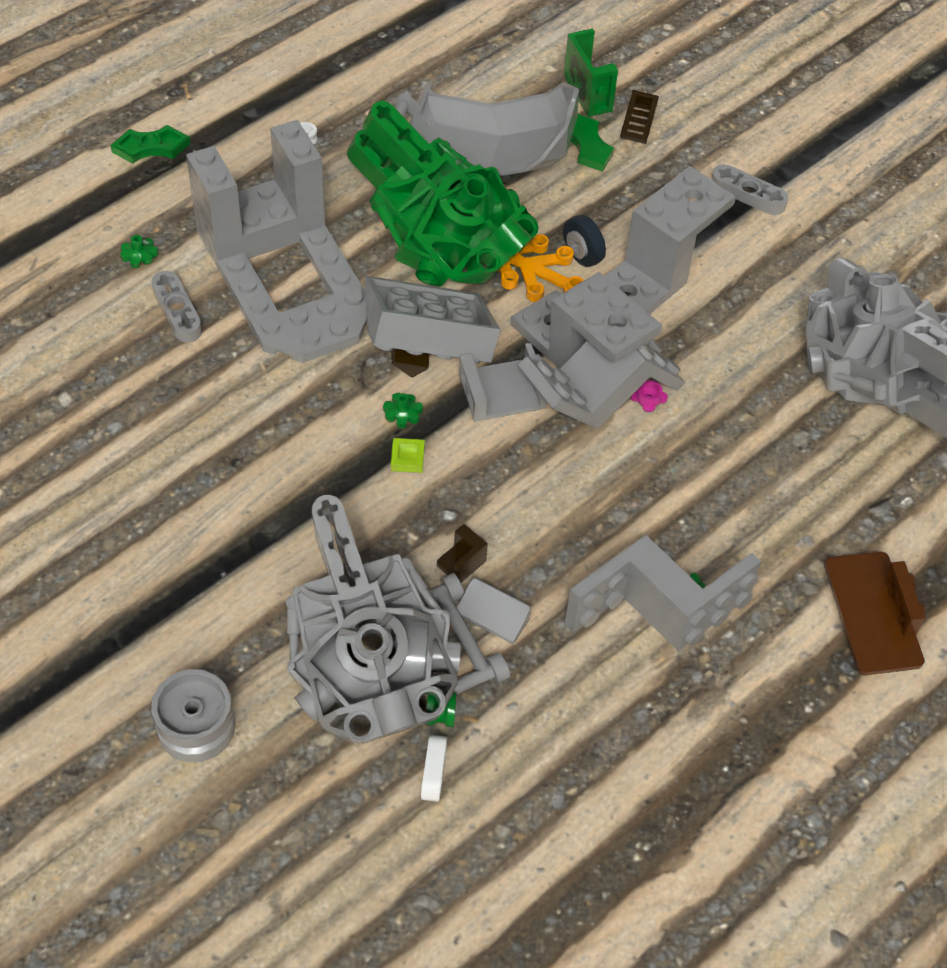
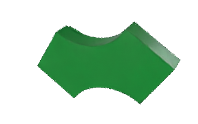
(139, 145)
(591, 148)

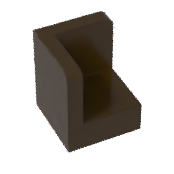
(466, 554)

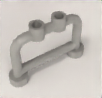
(486, 669)

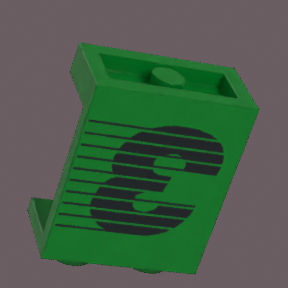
(595, 84)

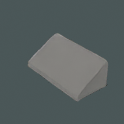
(494, 610)

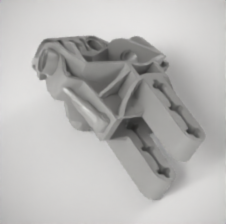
(871, 332)
(380, 599)

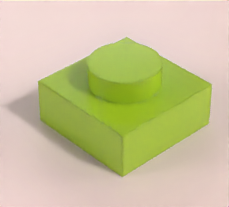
(407, 455)

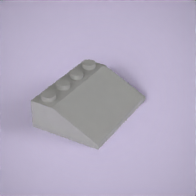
(429, 320)

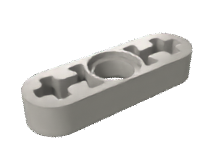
(770, 192)
(175, 317)

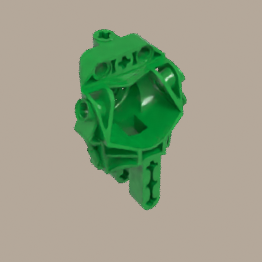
(415, 198)

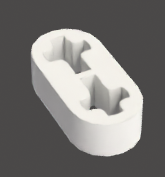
(434, 768)

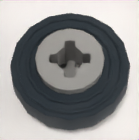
(585, 240)

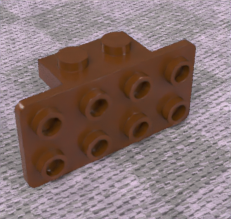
(877, 611)

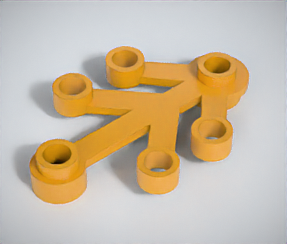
(536, 266)

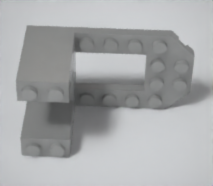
(268, 218)

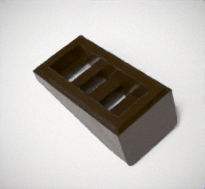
(644, 101)

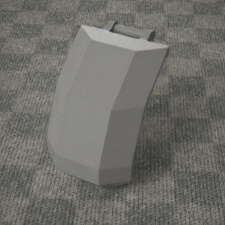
(504, 135)

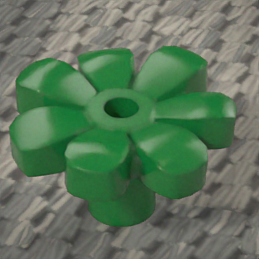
(138, 251)
(403, 409)

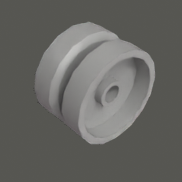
(193, 715)

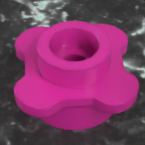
(649, 395)

